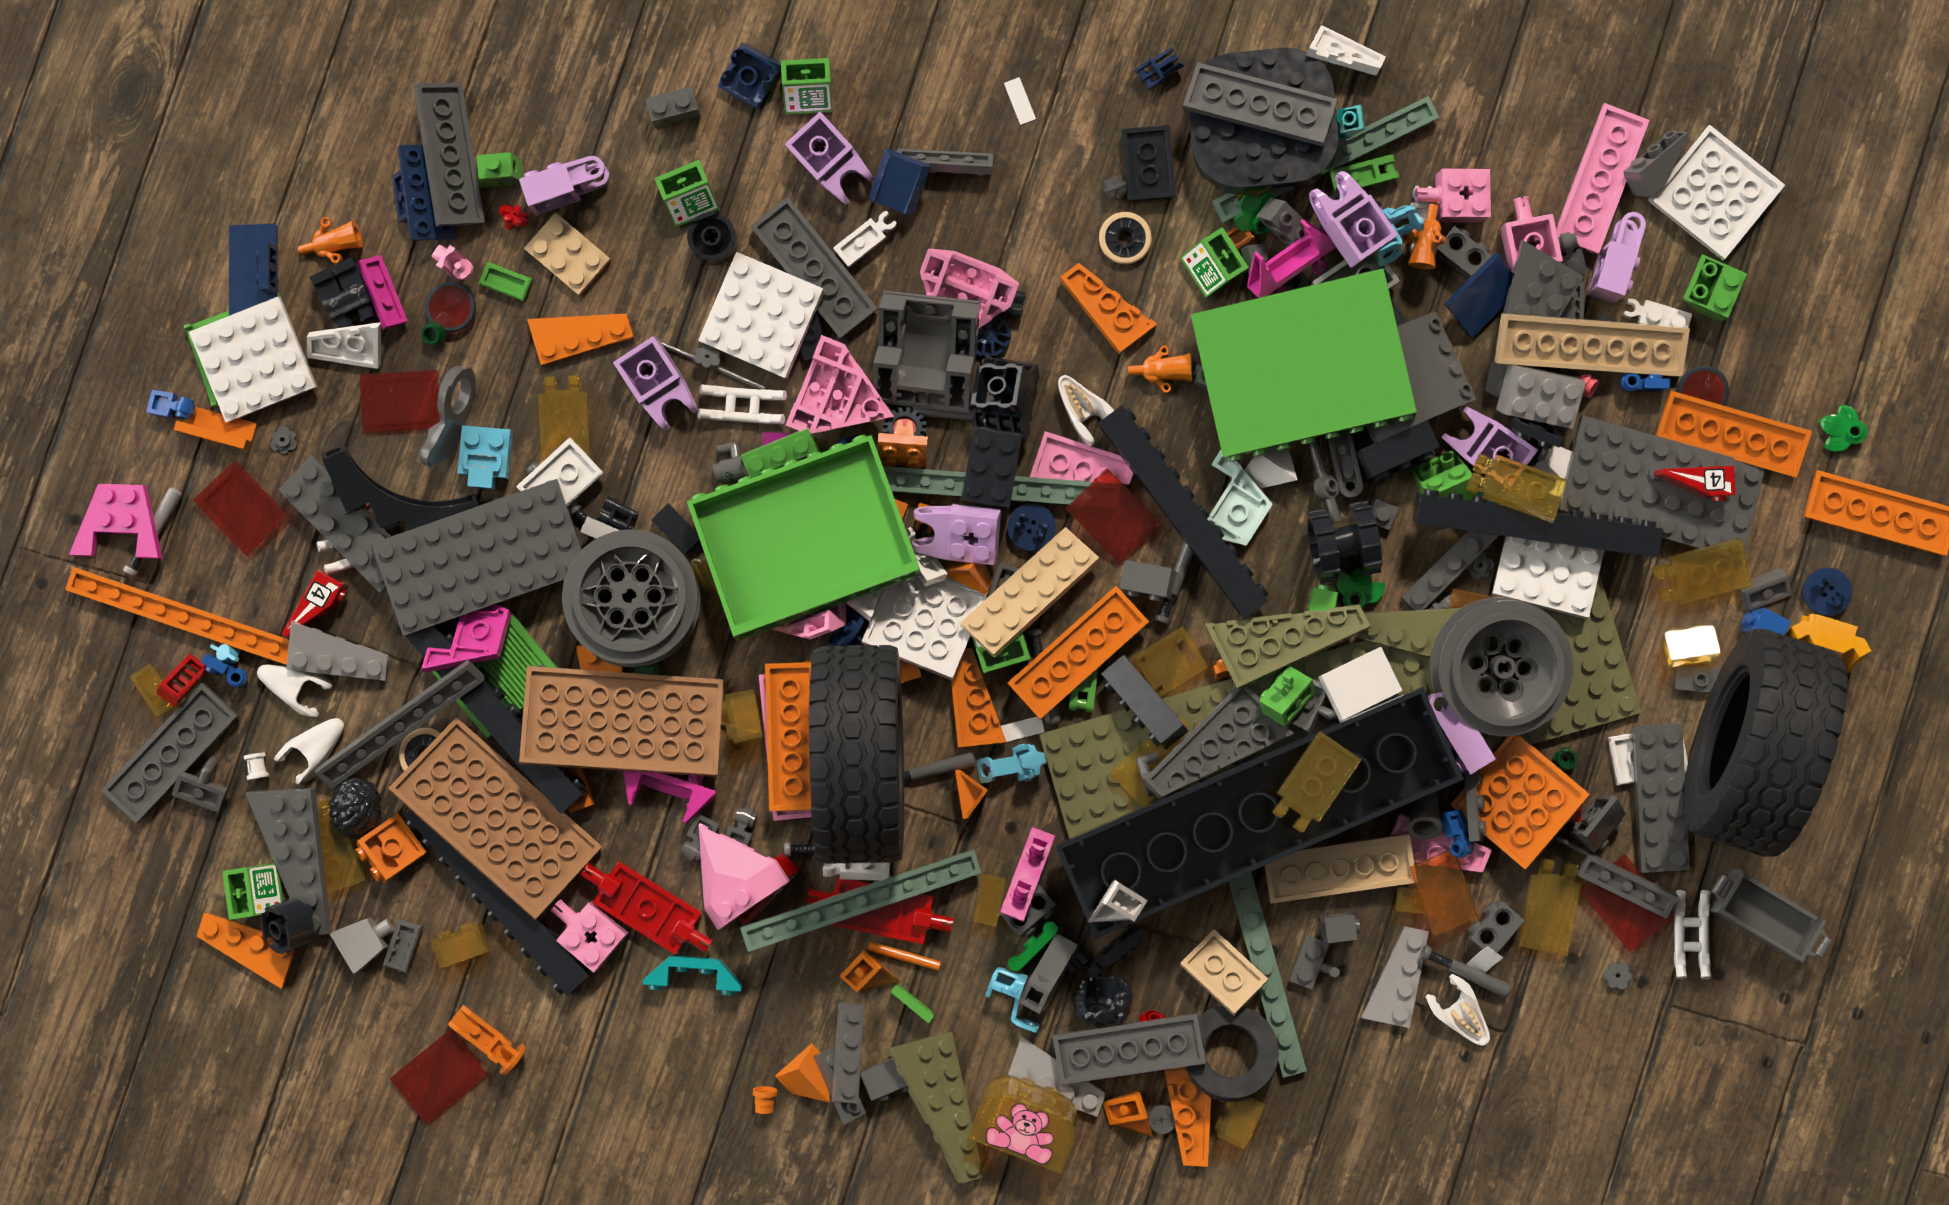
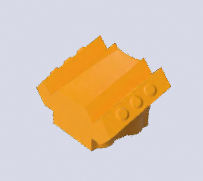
(1834, 636)

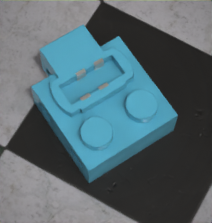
(485, 455)

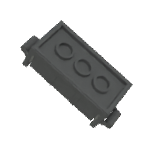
(1768, 916)

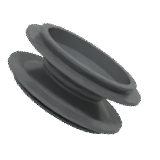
(669, 620)
(1533, 694)

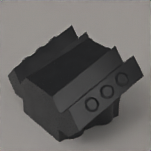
(1004, 396)

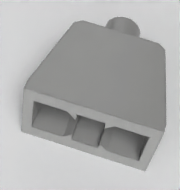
(362, 942)

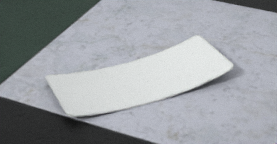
(1484, 959)

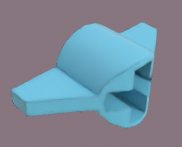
(226, 653)

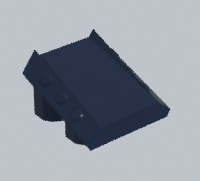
(749, 75)
(899, 182)

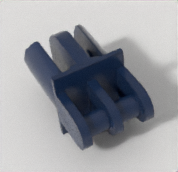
(1158, 69)

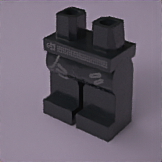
(345, 302)

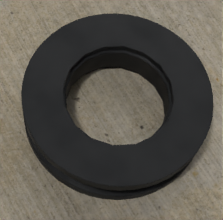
(1267, 1052)

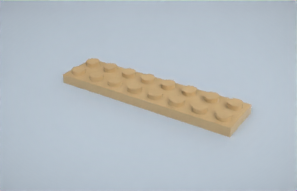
(1591, 345)

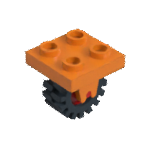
(903, 440)

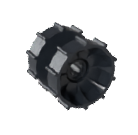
(1356, 539)

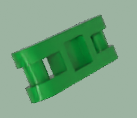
(1032, 946)

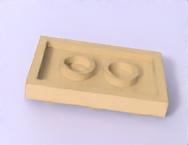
(567, 254)
(1224, 972)

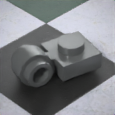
(1571, 258)
(744, 818)
(691, 850)

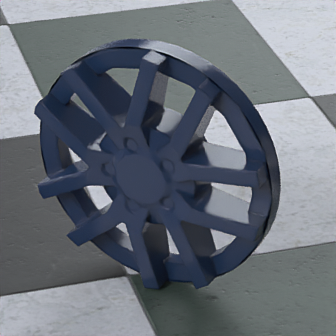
(988, 336)

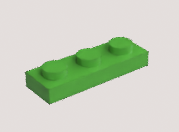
(779, 452)

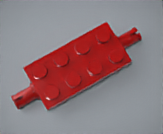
(647, 907)
(900, 920)

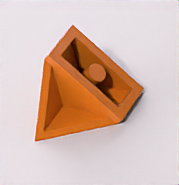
(970, 574)
(969, 793)
(867, 973)
(804, 1077)
(1128, 1112)

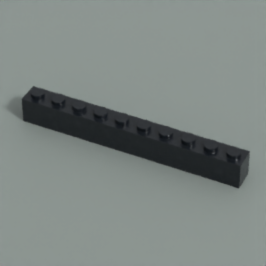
(1182, 511)
(1567, 528)
(505, 725)
(535, 936)

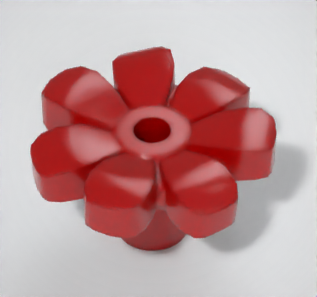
(513, 216)

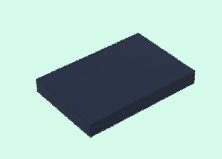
(1481, 295)

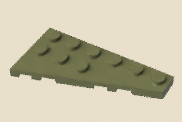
(1410, 630)
(1274, 642)
(938, 1091)

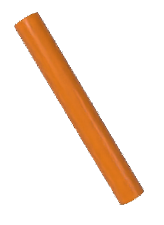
(904, 956)

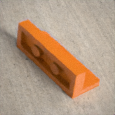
(212, 427)

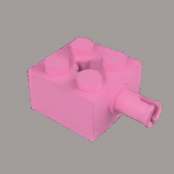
(1451, 205)
(1537, 230)
(576, 935)

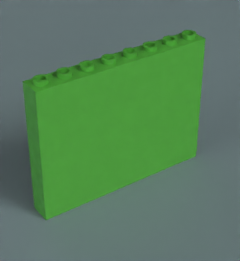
(1304, 365)
(803, 537)

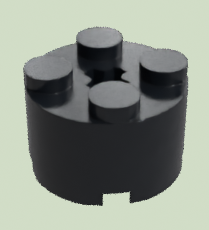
(699, 236)
(288, 925)

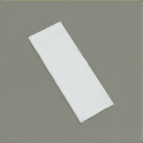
(1019, 101)
(595, 528)
(1022, 728)

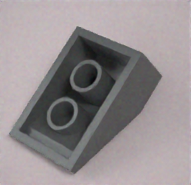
(1598, 822)

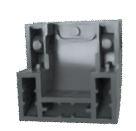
(926, 351)
(1433, 373)

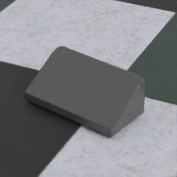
(1766, 589)

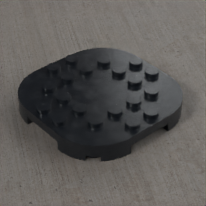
(1251, 159)

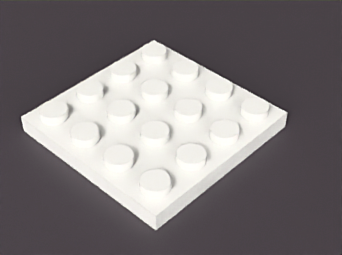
(1716, 192)
(761, 315)
(253, 359)
(1548, 575)
(924, 623)

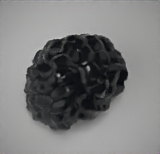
(355, 807)
(1103, 1000)

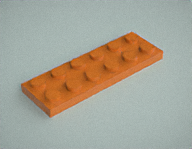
(1734, 433)
(1878, 513)
(1078, 652)
(788, 735)

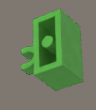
(1287, 696)

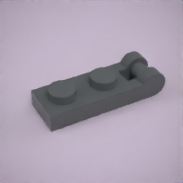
(1475, 806)

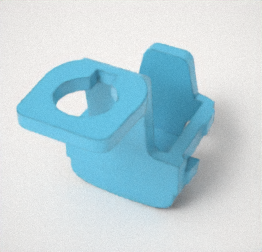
(1414, 222)
(1025, 763)
(1013, 988)

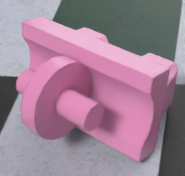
(453, 263)

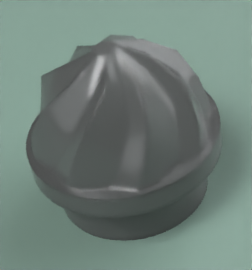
(1115, 187)

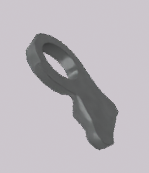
(444, 436)

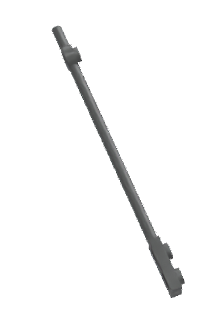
(1325, 485)

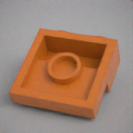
(389, 848)

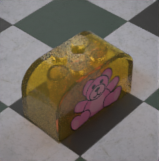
(1026, 1121)

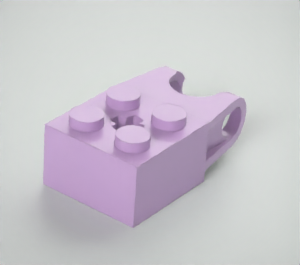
(831, 164)
(562, 184)
(1350, 214)
(1618, 260)
(656, 389)
(1489, 438)
(952, 532)
(1464, 741)

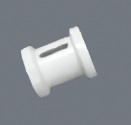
(256, 766)

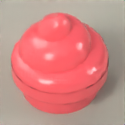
(1590, 386)

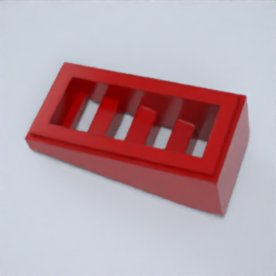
(173, 692)

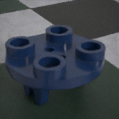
(1021, 521)
(1819, 583)
(849, 634)

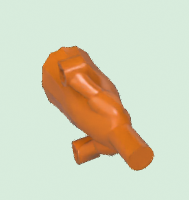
(340, 238)
(1426, 241)
(1158, 369)

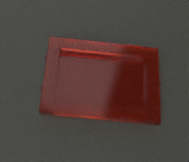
(399, 400)
(240, 507)
(1113, 515)
(1624, 918)
(438, 1076)

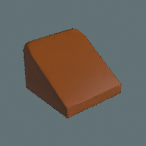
(1241, 238)

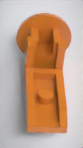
(487, 1039)

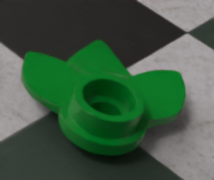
(1250, 207)
(1839, 429)
(1360, 586)

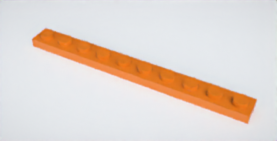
(178, 615)

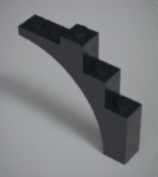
(358, 489)

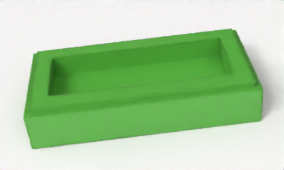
(505, 281)
(912, 1002)

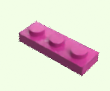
(382, 292)

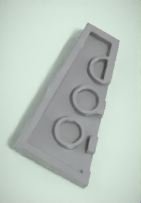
(321, 653)
(1398, 983)
(1043, 1070)

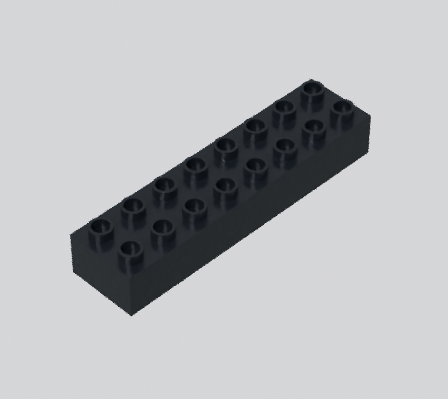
(1228, 823)

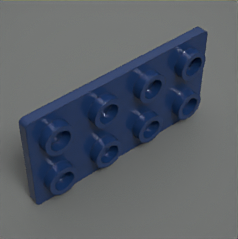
(414, 197)
(252, 265)

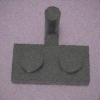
(1309, 714)
(200, 789)
(1310, 962)

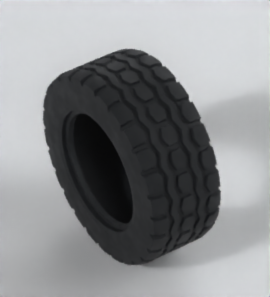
(1765, 743)
(856, 754)

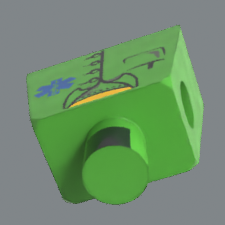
(498, 169)

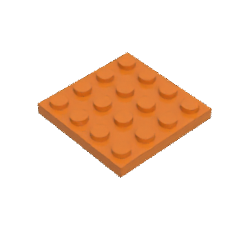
(1524, 800)

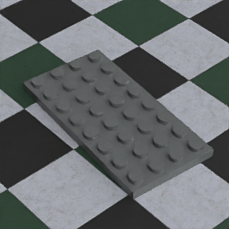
(1615, 476)
(478, 557)

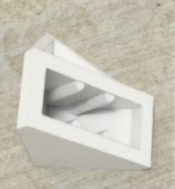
(1271, 468)
(1118, 904)

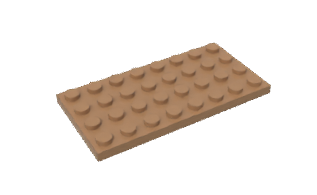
(621, 721)
(495, 818)

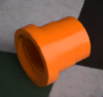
(764, 1099)

